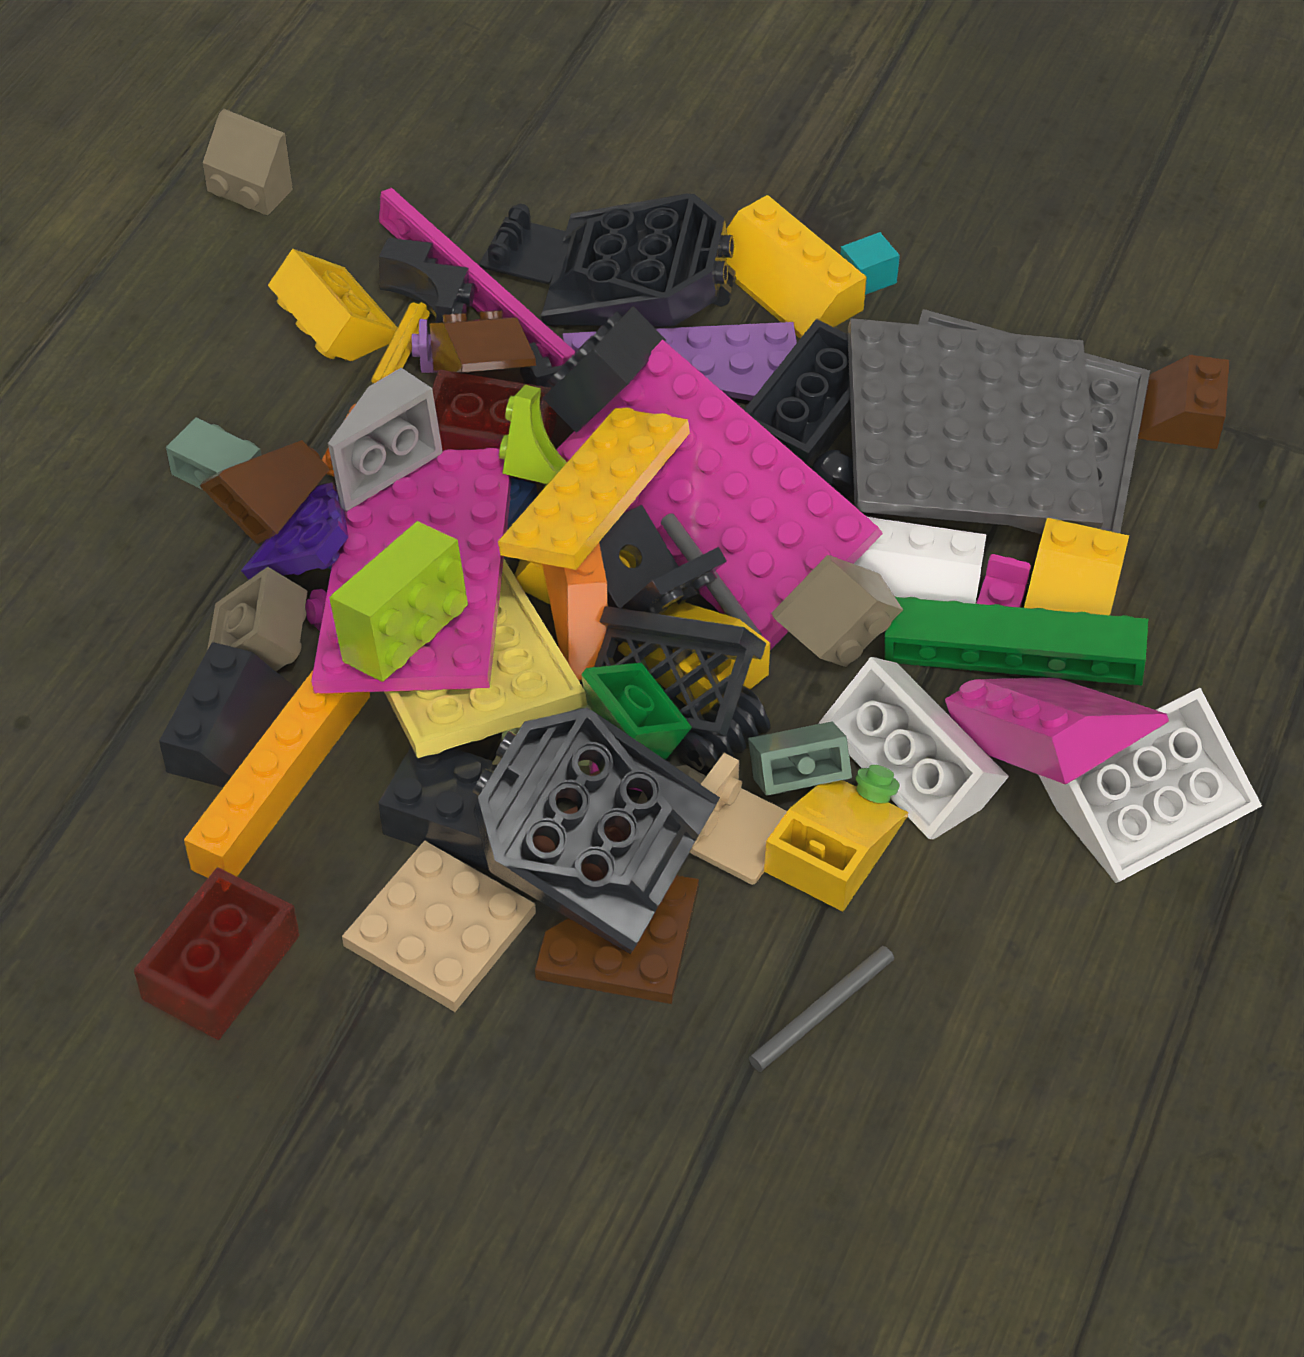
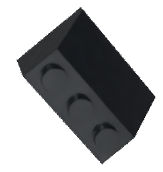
(223, 715)

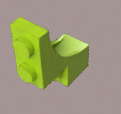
(527, 447)

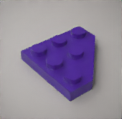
(307, 539)

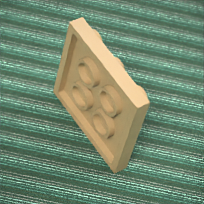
(439, 925)

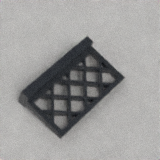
(686, 637)

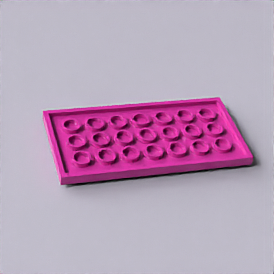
(736, 491)
(463, 498)

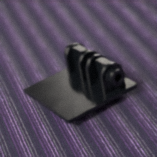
(524, 247)

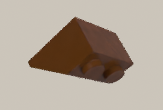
(479, 343)
(1186, 402)

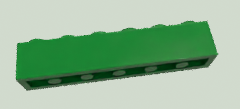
(1018, 641)

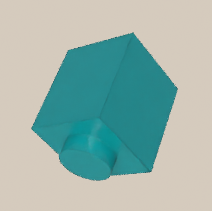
(874, 259)

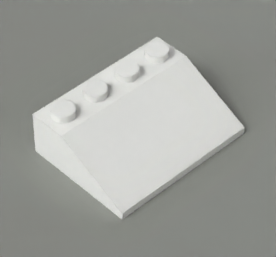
(1157, 791)

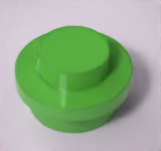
(876, 783)

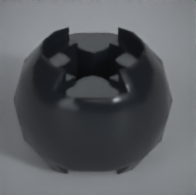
(836, 471)

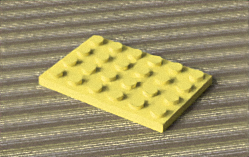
(526, 684)

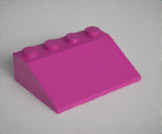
(1049, 723)

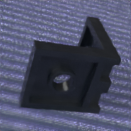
(657, 577)

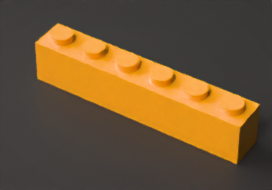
(270, 779)

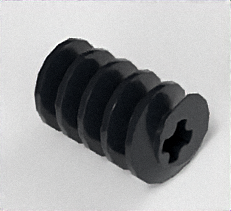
(705, 749)

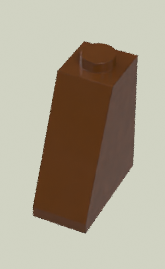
(267, 488)

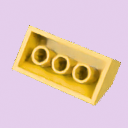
(792, 268)

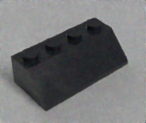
(808, 394)

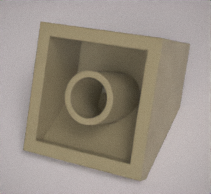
(247, 163)
(838, 610)
(262, 618)

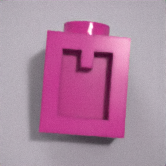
(1004, 582)

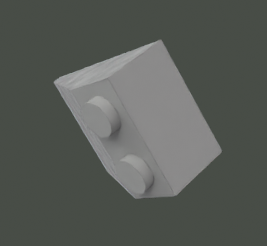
(384, 437)

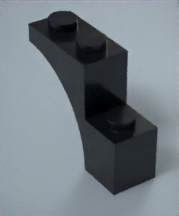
(412, 271)

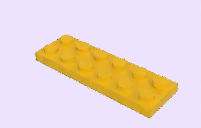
(594, 488)

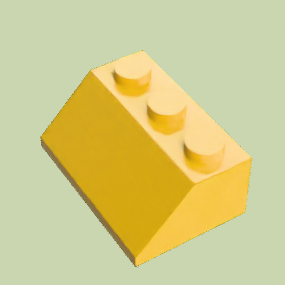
(331, 307)

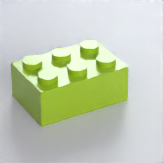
(399, 601)

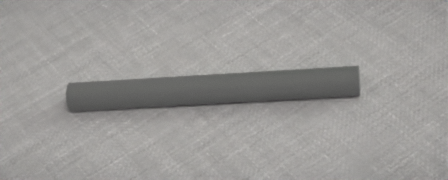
(718, 587)
(821, 1008)

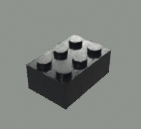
(602, 367)
(435, 803)

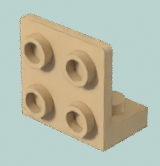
(737, 826)

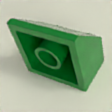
(636, 705)

